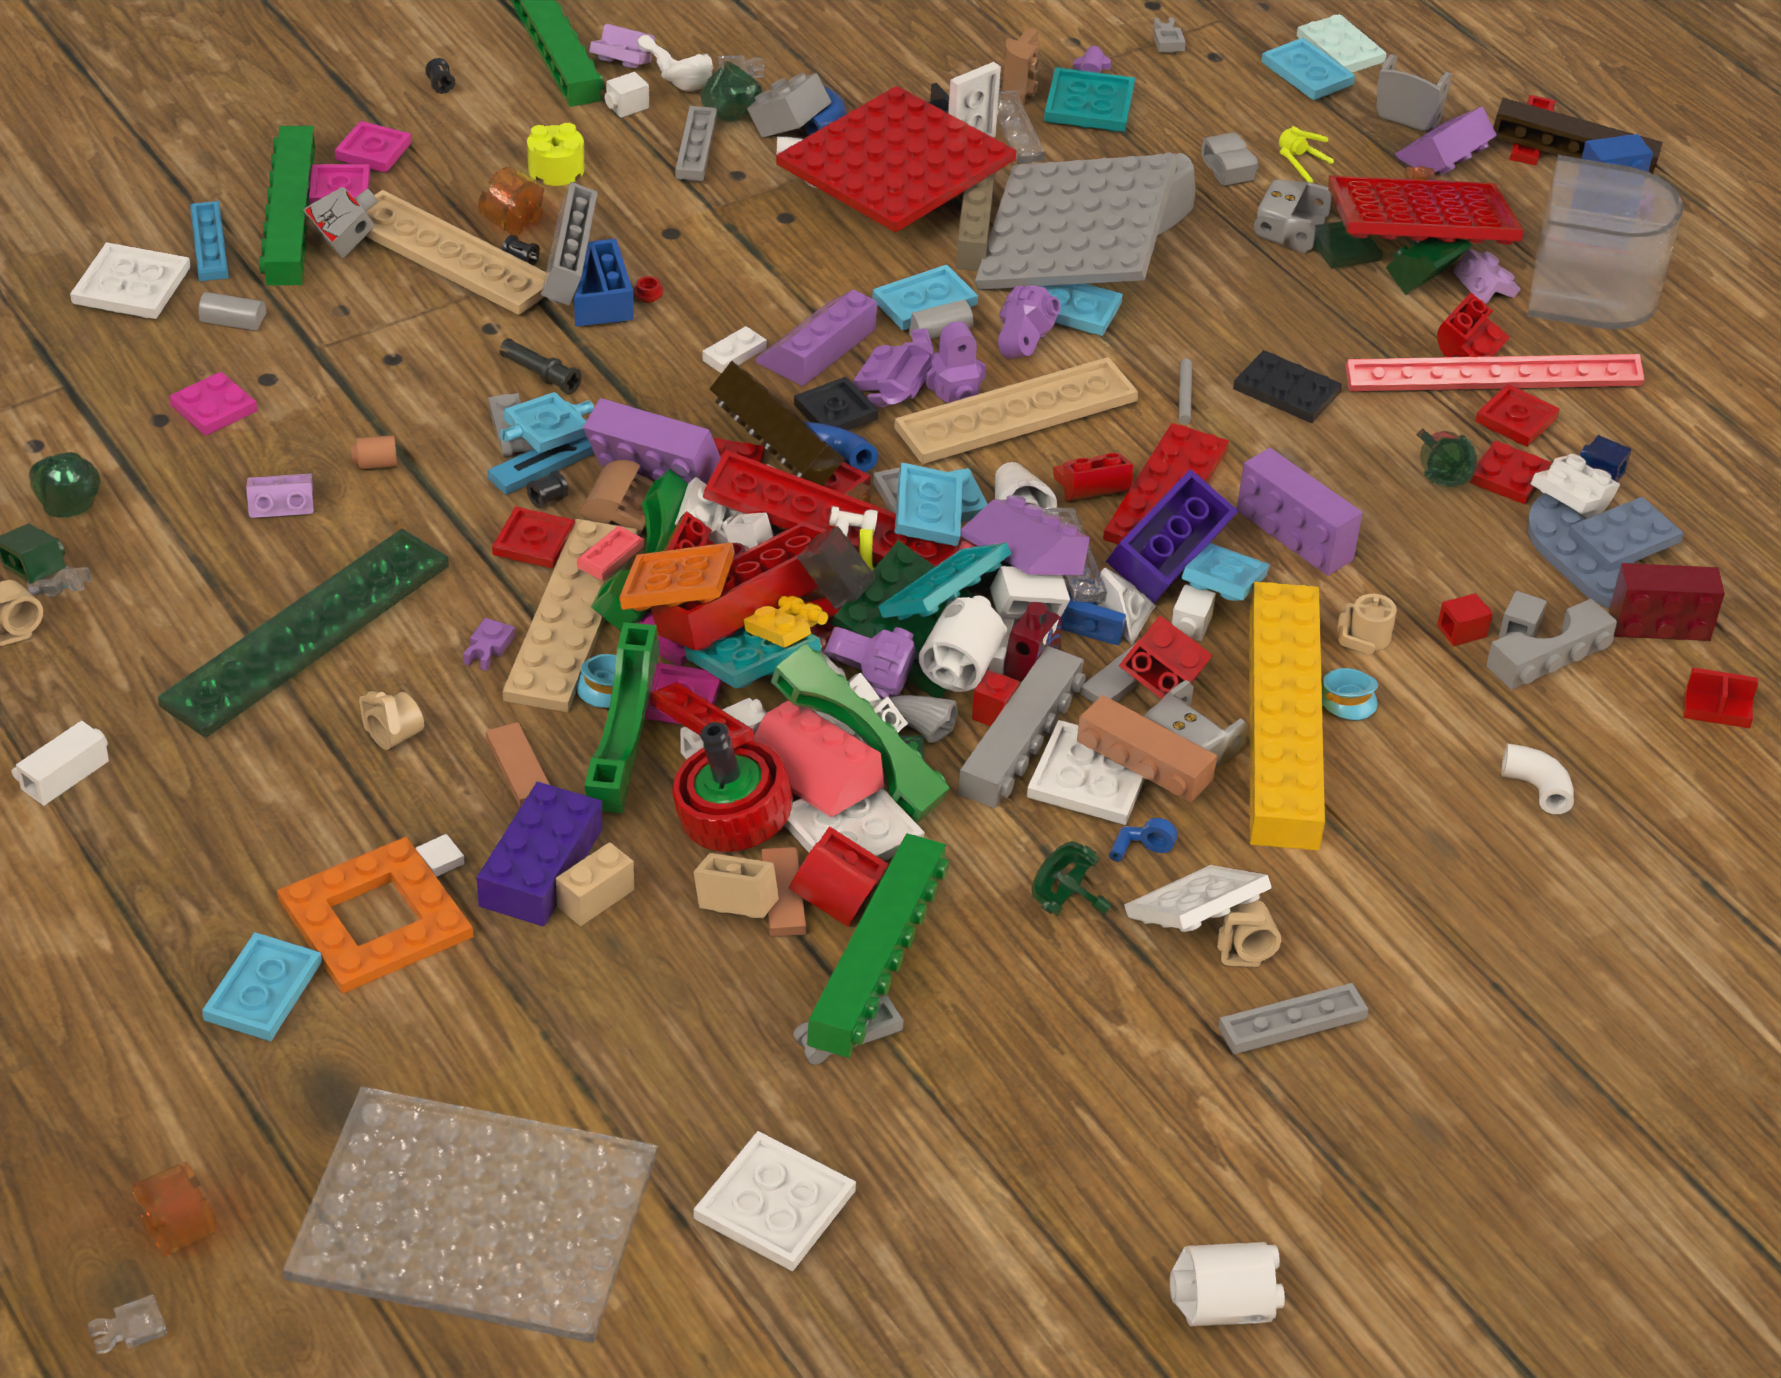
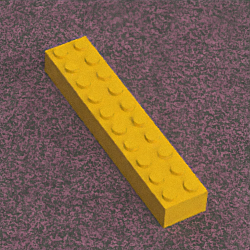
(1285, 717)

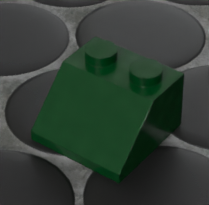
(1424, 261)

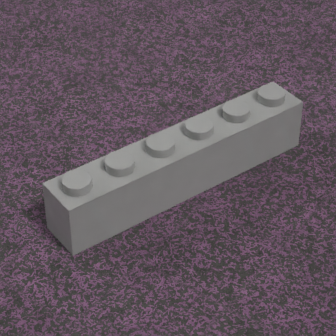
(569, 244)
(1021, 727)

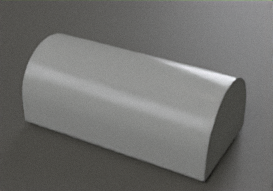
(231, 311)
(938, 317)

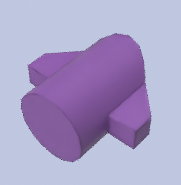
(1092, 61)

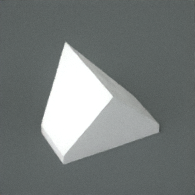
(1125, 598)

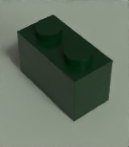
(31, 553)

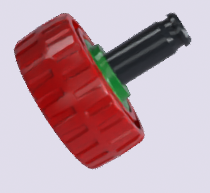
(730, 794)

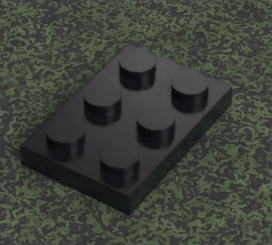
(1287, 386)

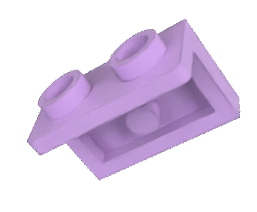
(621, 45)
(1484, 275)

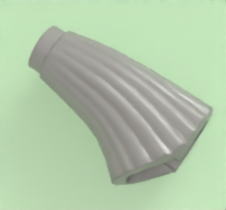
(927, 715)

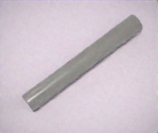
(1185, 391)

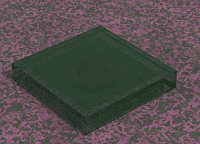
(1342, 248)

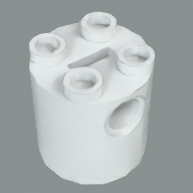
(962, 643)
(1227, 1284)

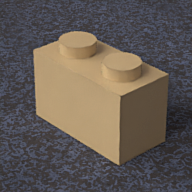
(595, 884)
(736, 885)

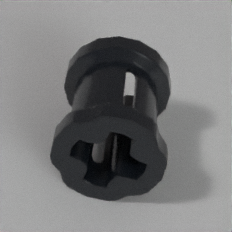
(445, 78)
(521, 249)
(547, 489)

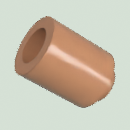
(374, 452)

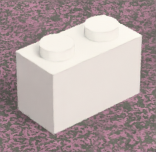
(1015, 590)

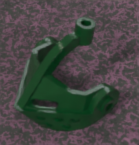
(1068, 853)

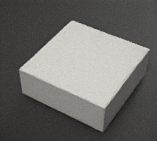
(441, 855)

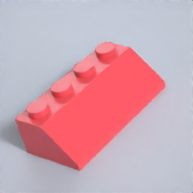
(821, 759)

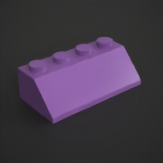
(822, 338)
(1035, 539)

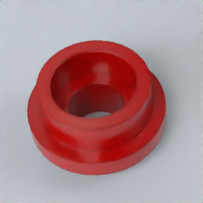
(648, 289)

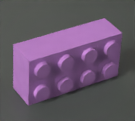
(651, 441)
(1299, 511)

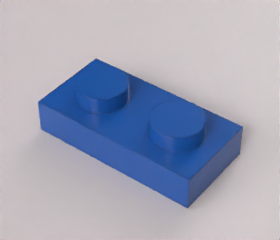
(1093, 622)

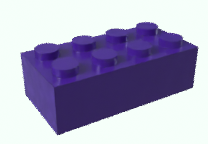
(1171, 536)
(540, 844)

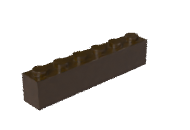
(1555, 131)
(776, 424)

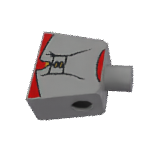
(342, 218)

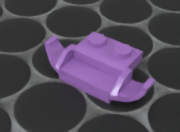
(897, 370)

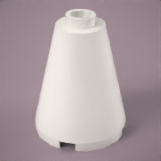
(1018, 481)

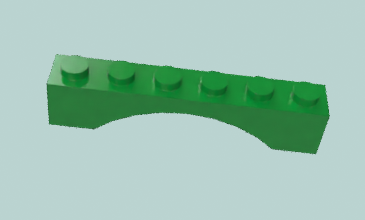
(660, 511)
(633, 678)
(812, 684)

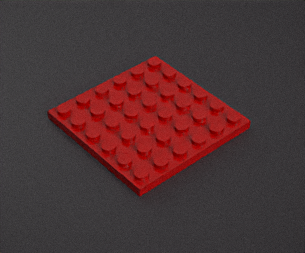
(896, 158)
(1424, 209)

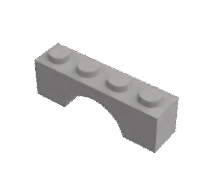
(1522, 658)

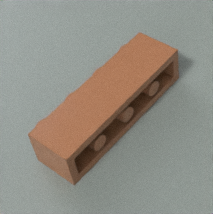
(1146, 748)

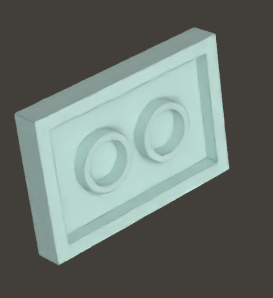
(1342, 42)

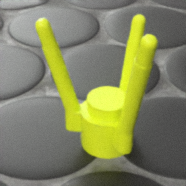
(1294, 143)

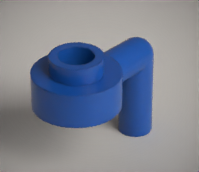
(1156, 835)

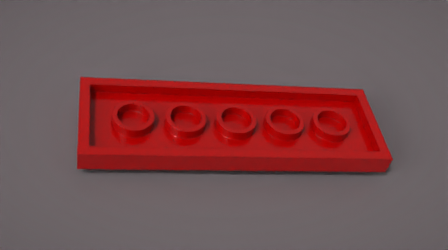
(1172, 458)

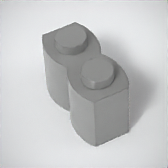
(1229, 158)

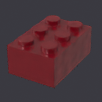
(1666, 601)

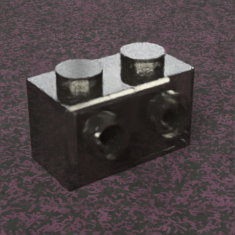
(836, 567)

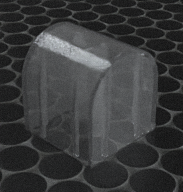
(1604, 245)

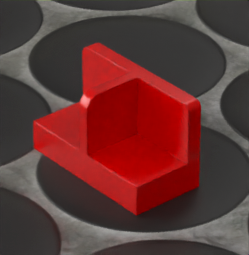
(1719, 697)

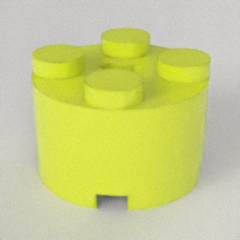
(555, 154)

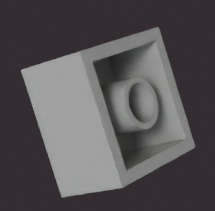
(788, 104)

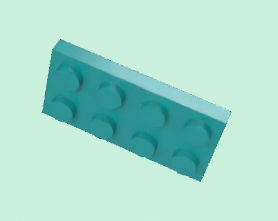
(945, 581)

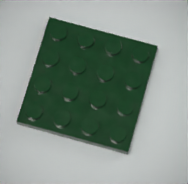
(893, 573)

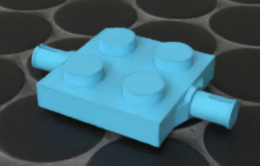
(546, 421)

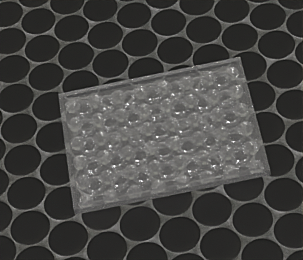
(473, 1214)

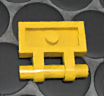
(787, 623)

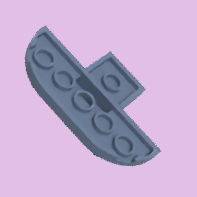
(1594, 548)

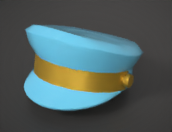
(597, 680)
(1349, 694)

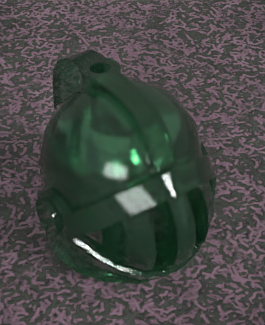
(730, 92)
(1447, 457)
(64, 484)

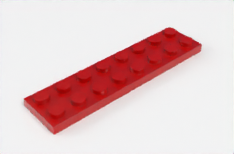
(793, 500)

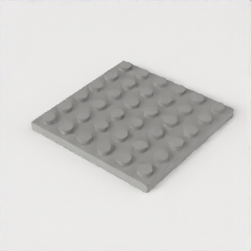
(1077, 222)

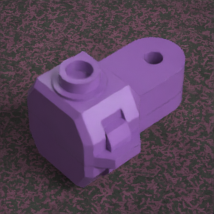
(1026, 317)
(955, 368)
(883, 659)

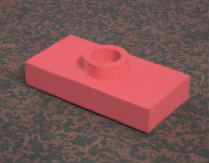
(610, 553)

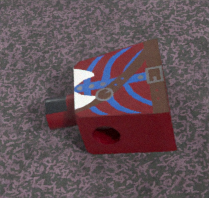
(1031, 636)

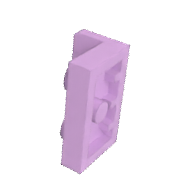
(280, 495)

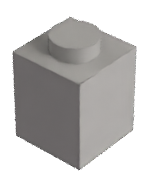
(1523, 615)

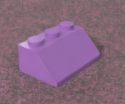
(1450, 142)

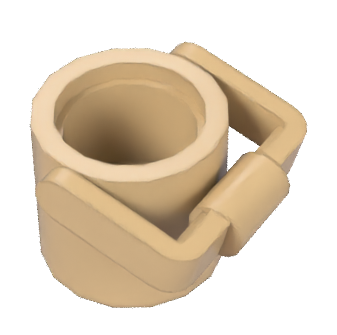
(18, 612)
(1370, 625)
(391, 719)
(1252, 934)

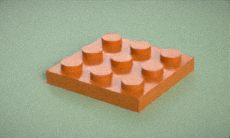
(677, 576)

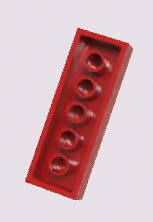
(753, 581)

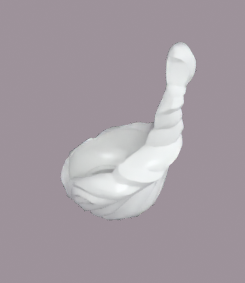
(685, 74)

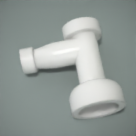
(847, 519)

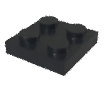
(836, 405)

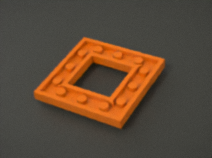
(350, 965)

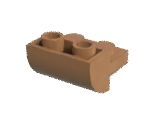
(1022, 65)
(618, 496)

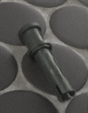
(550, 370)

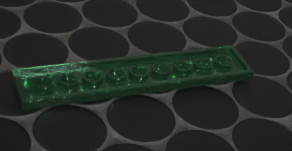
(302, 633)

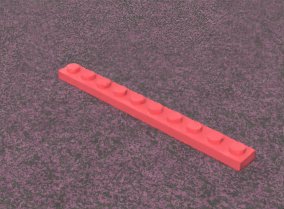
(1494, 372)

